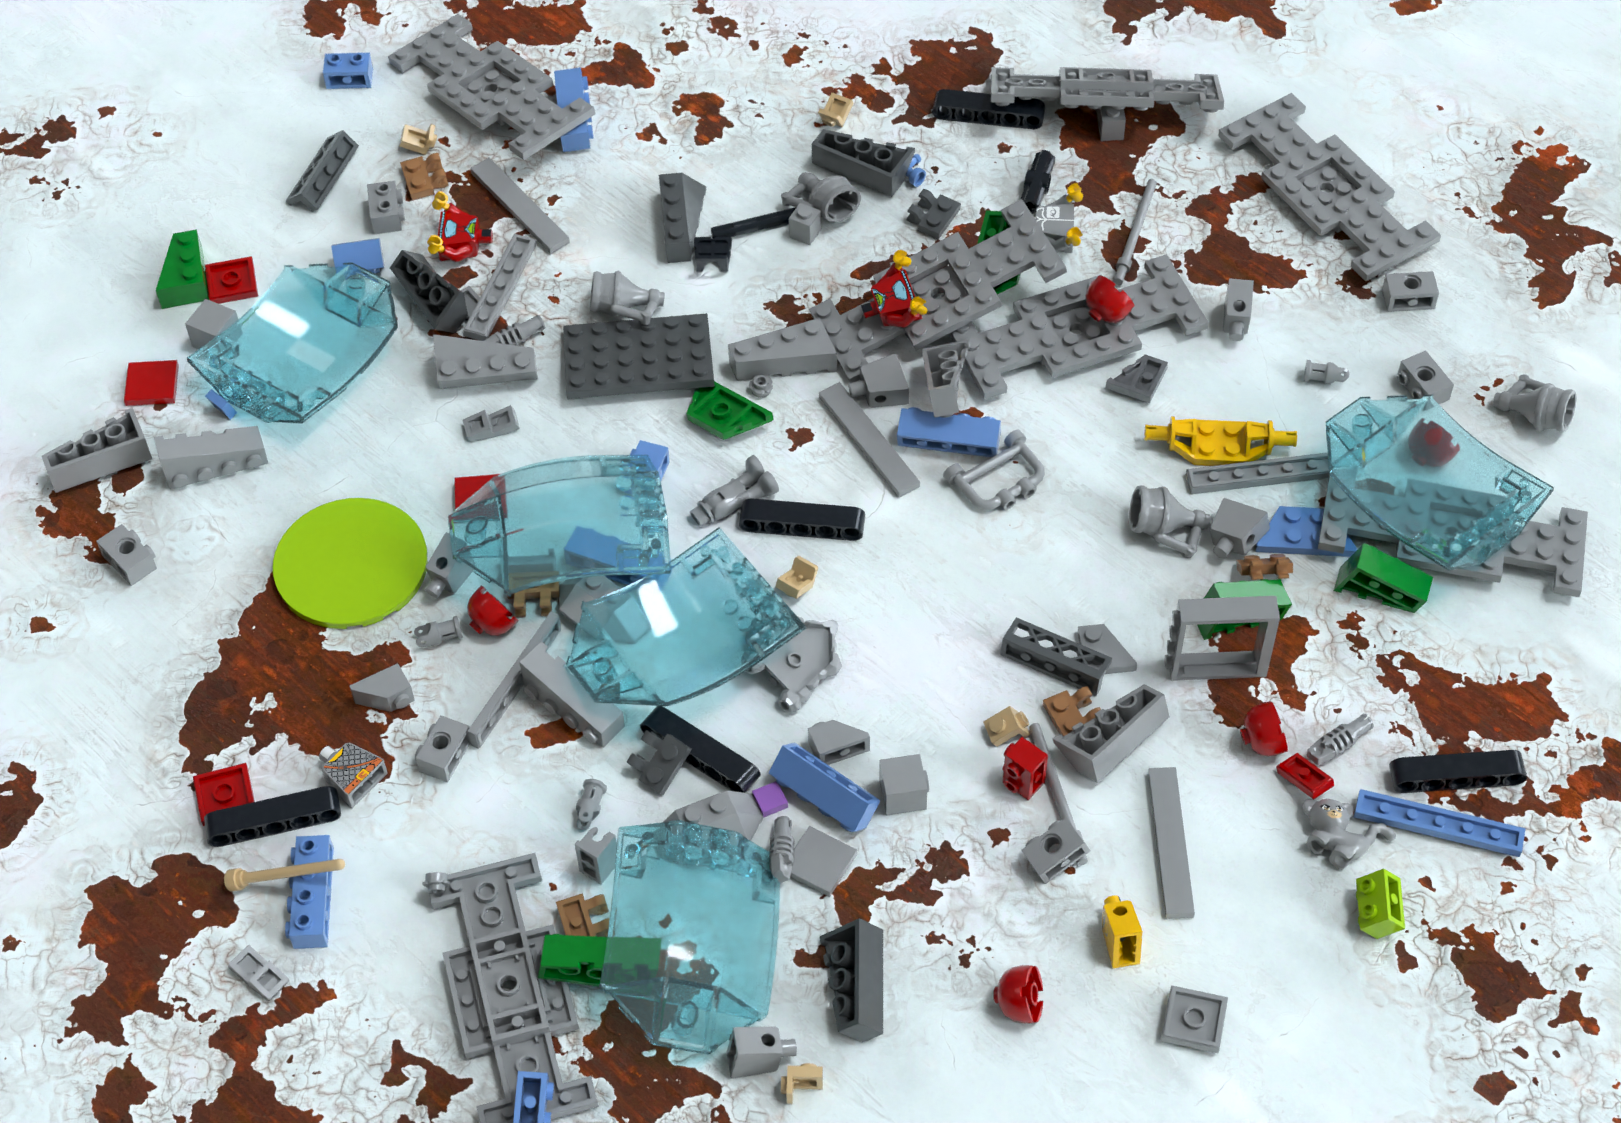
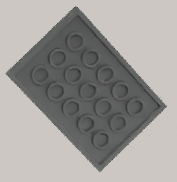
(637, 357)

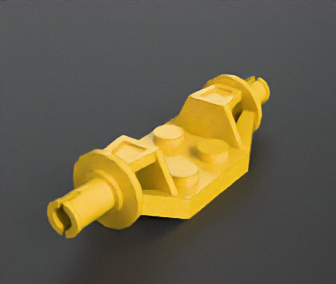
(1220, 441)

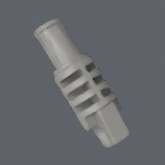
(518, 332)
(1339, 740)
(782, 849)

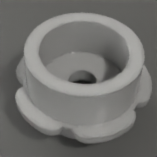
(761, 390)
(436, 882)

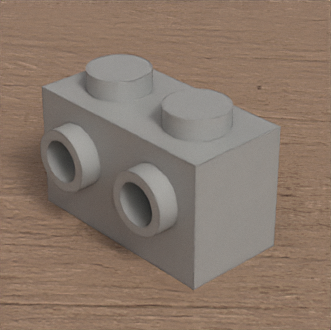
(384, 207)

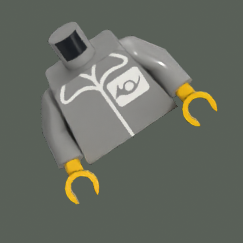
(1058, 220)

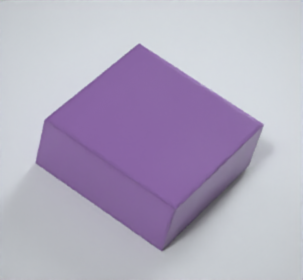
(770, 799)

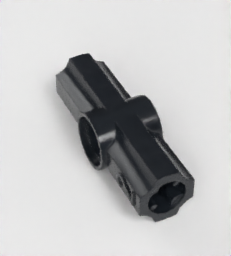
(1038, 180)

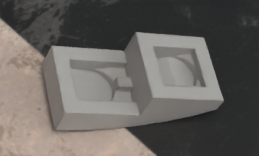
(485, 426)
(258, 973)

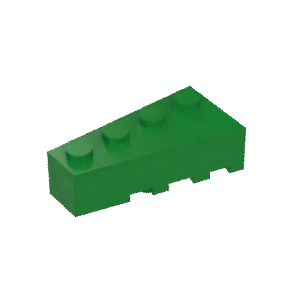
(572, 959)

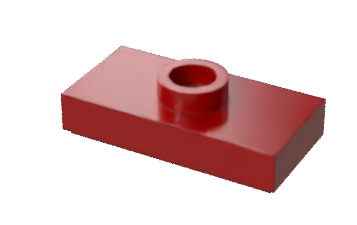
(1305, 776)

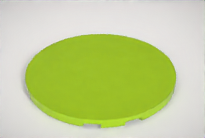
(350, 563)

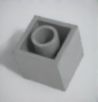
(209, 322)
(903, 784)

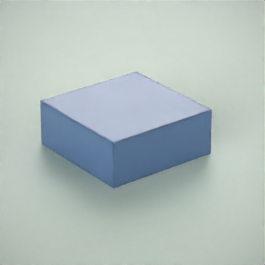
(221, 404)

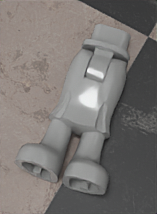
(730, 496)

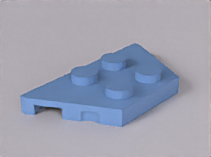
(1298, 532)

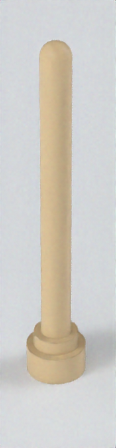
(238, 879)

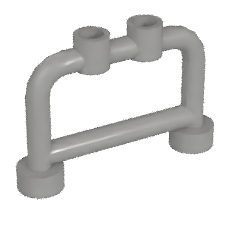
(1026, 486)

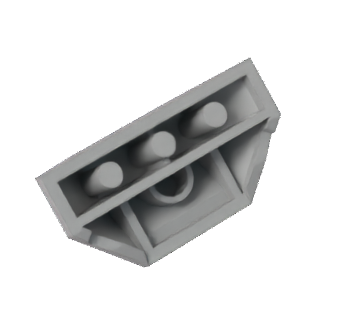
(582, 589)
(723, 810)

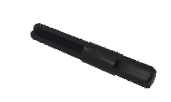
(752, 224)

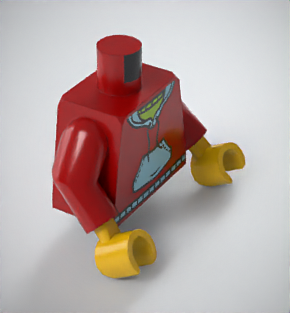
(457, 233)
(895, 296)

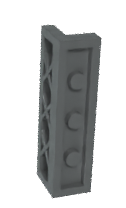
(323, 171)
(1051, 659)

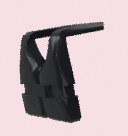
(712, 250)

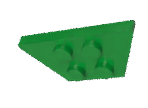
(725, 412)

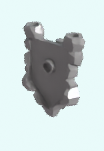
(802, 663)

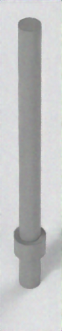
(1124, 263)
(1054, 782)

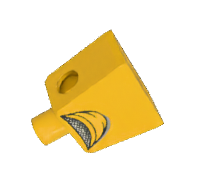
(1117, 922)

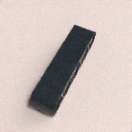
(978, 109)
(802, 519)
(706, 753)
(1457, 771)
(272, 816)

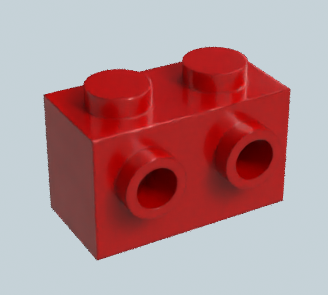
(1024, 768)

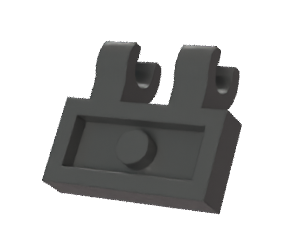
(938, 218)
(665, 762)

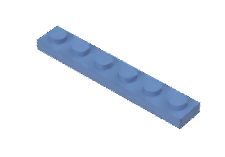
(1440, 823)

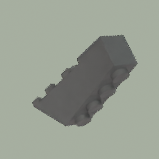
(862, 160)
(681, 211)
(435, 296)
(856, 977)

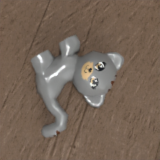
(1330, 821)

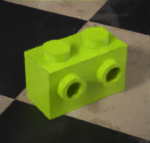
(1380, 903)

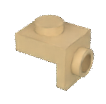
(836, 110)
(418, 139)
(798, 579)
(1006, 725)
(801, 1077)

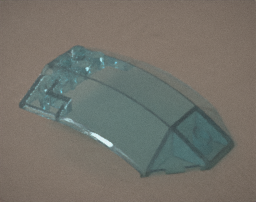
(300, 342)
(1430, 479)
(564, 522)
(680, 629)
(691, 933)

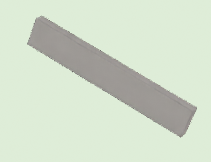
(520, 205)
(499, 287)
(869, 439)
(1257, 473)
(510, 685)
(1171, 843)

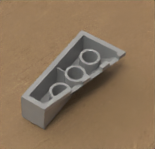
(943, 370)
(1113, 733)

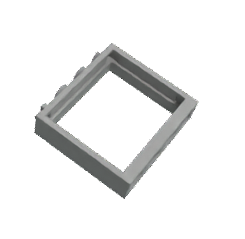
(1222, 664)

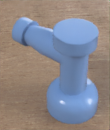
(916, 175)

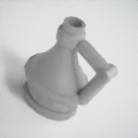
(831, 195)
(617, 294)
(1544, 407)
(1158, 513)

